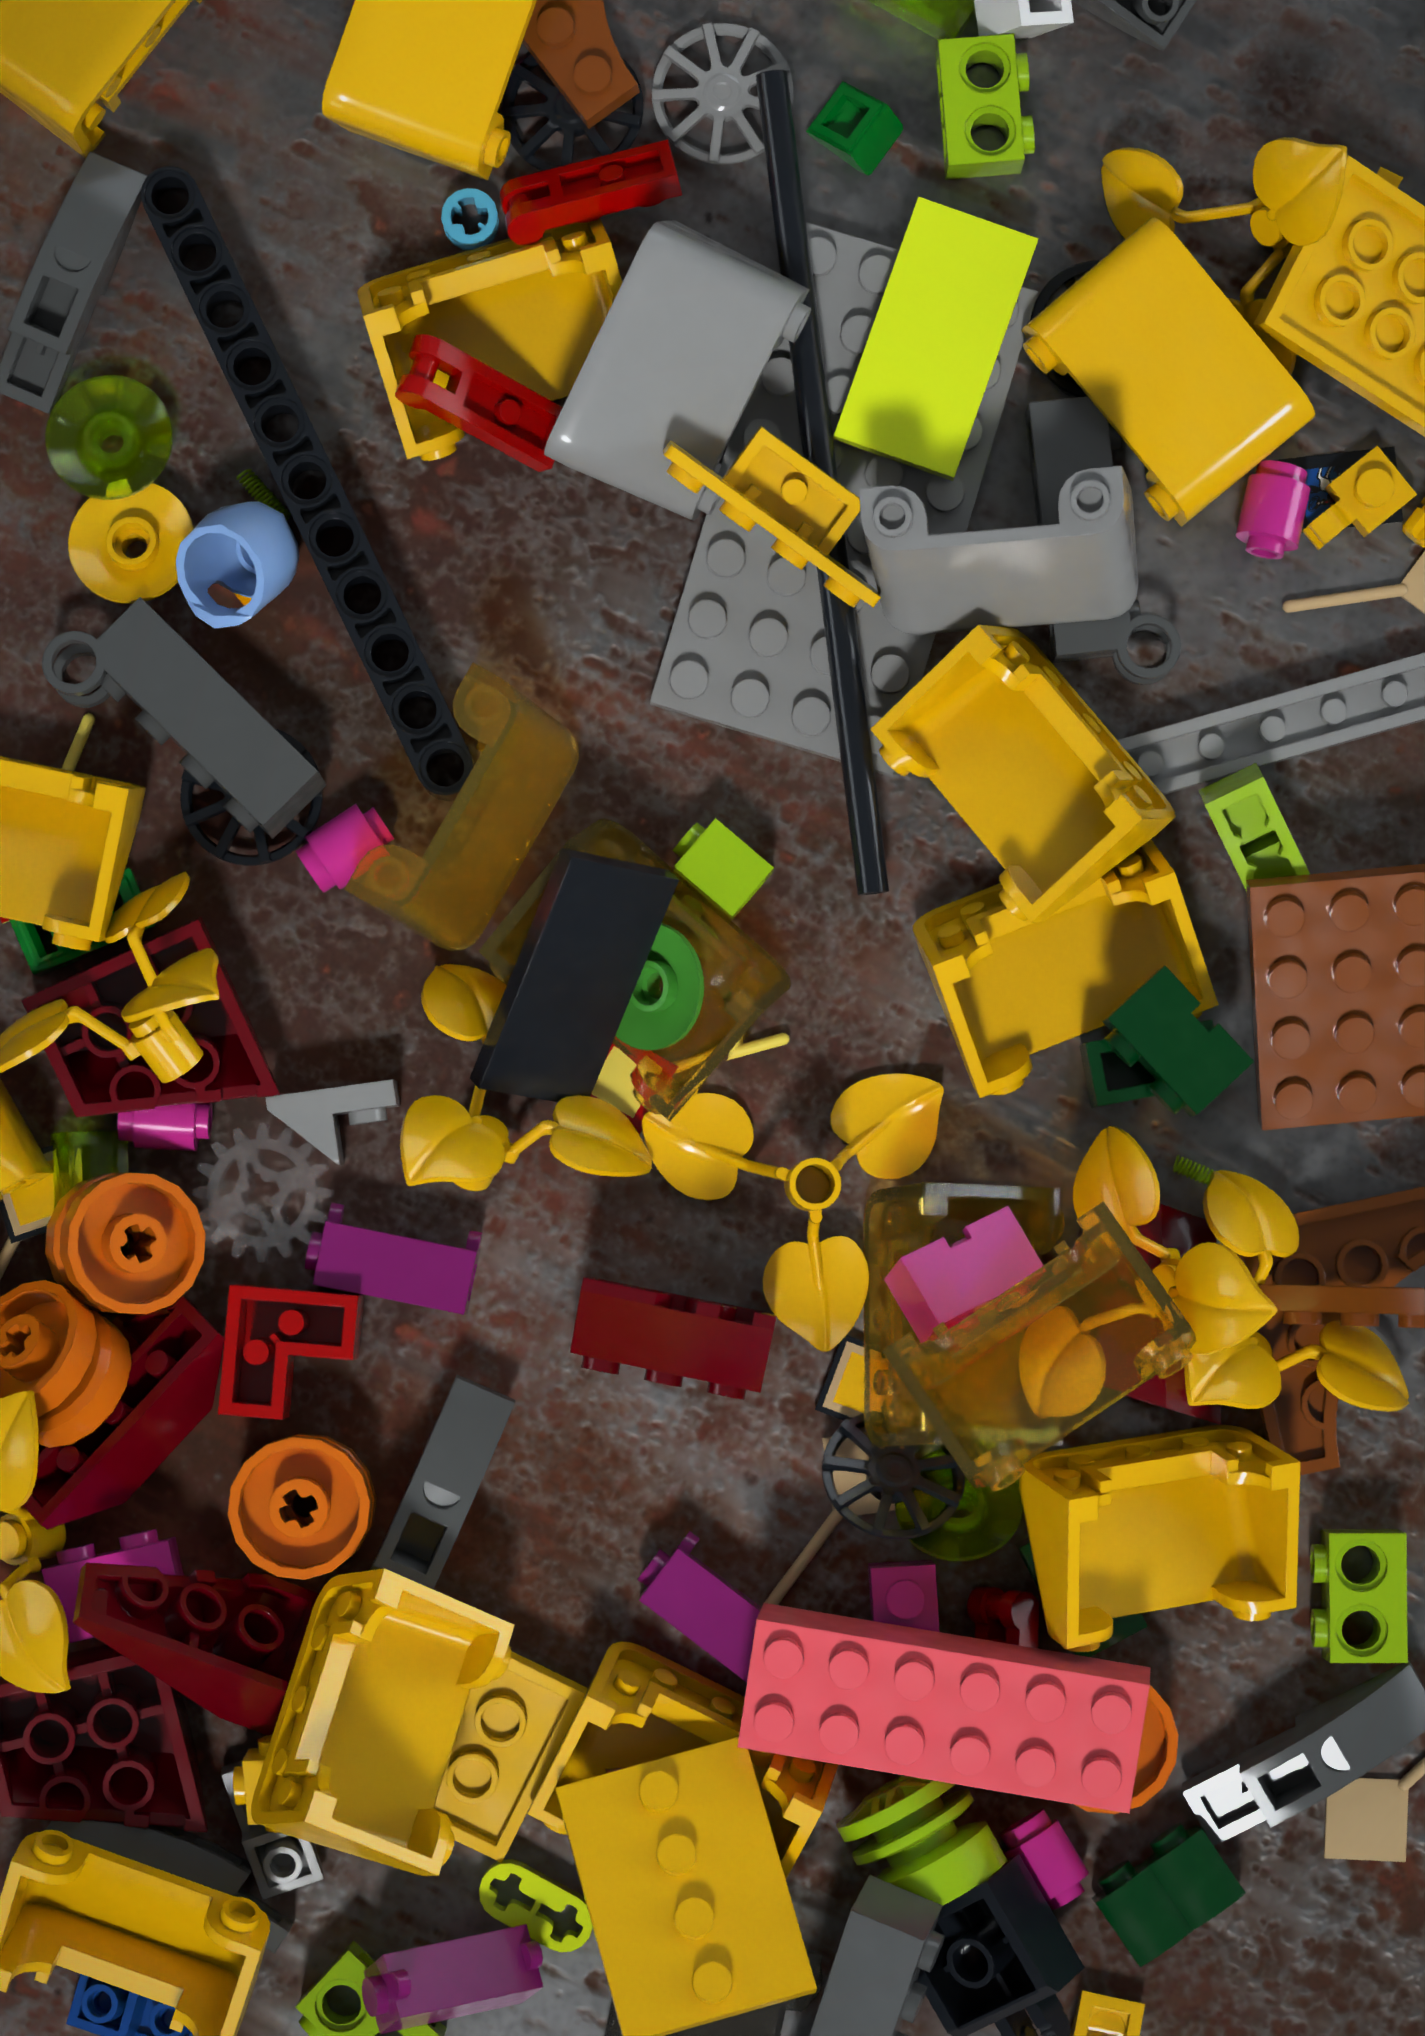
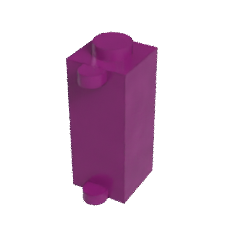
(393, 1265)
(701, 1605)
(452, 1979)

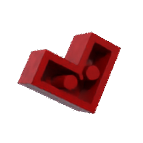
(268, 1331)

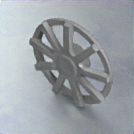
(719, 92)

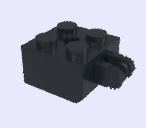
(1001, 1958)

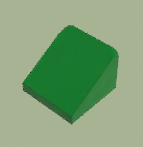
(856, 128)

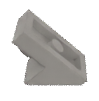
(316, 1111)

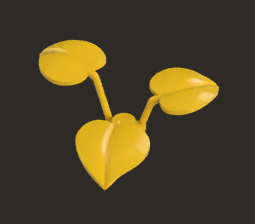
(1296, 205)
(155, 1026)
(461, 1147)
(1208, 1281)
(818, 1284)
(1351, 1358)
(31, 1613)

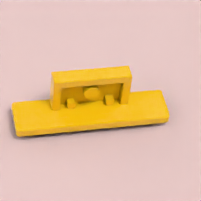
(788, 499)

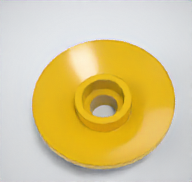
(107, 528)

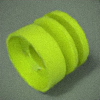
(921, 1840)

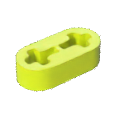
(543, 1891)

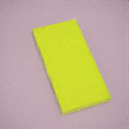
(935, 338)

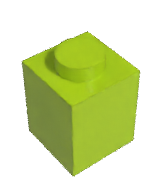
(721, 866)

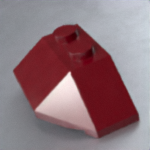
(165, 1398)

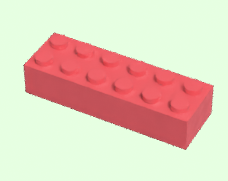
(944, 1707)

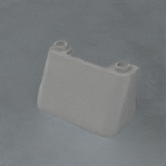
(674, 365)
(1009, 574)

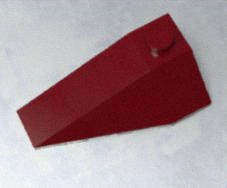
(202, 1634)

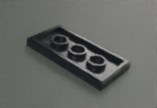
(574, 977)

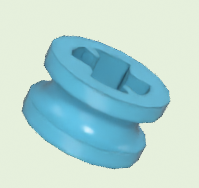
(484, 206)

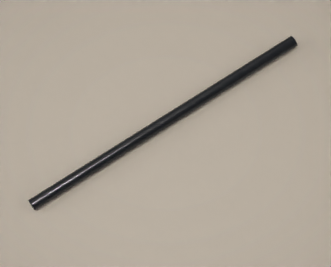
(819, 449)

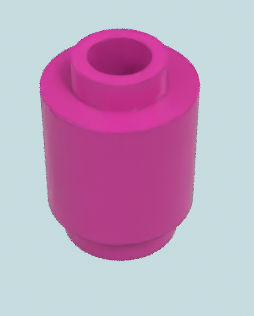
(1273, 509)
(340, 845)
(167, 1126)
(1047, 1856)

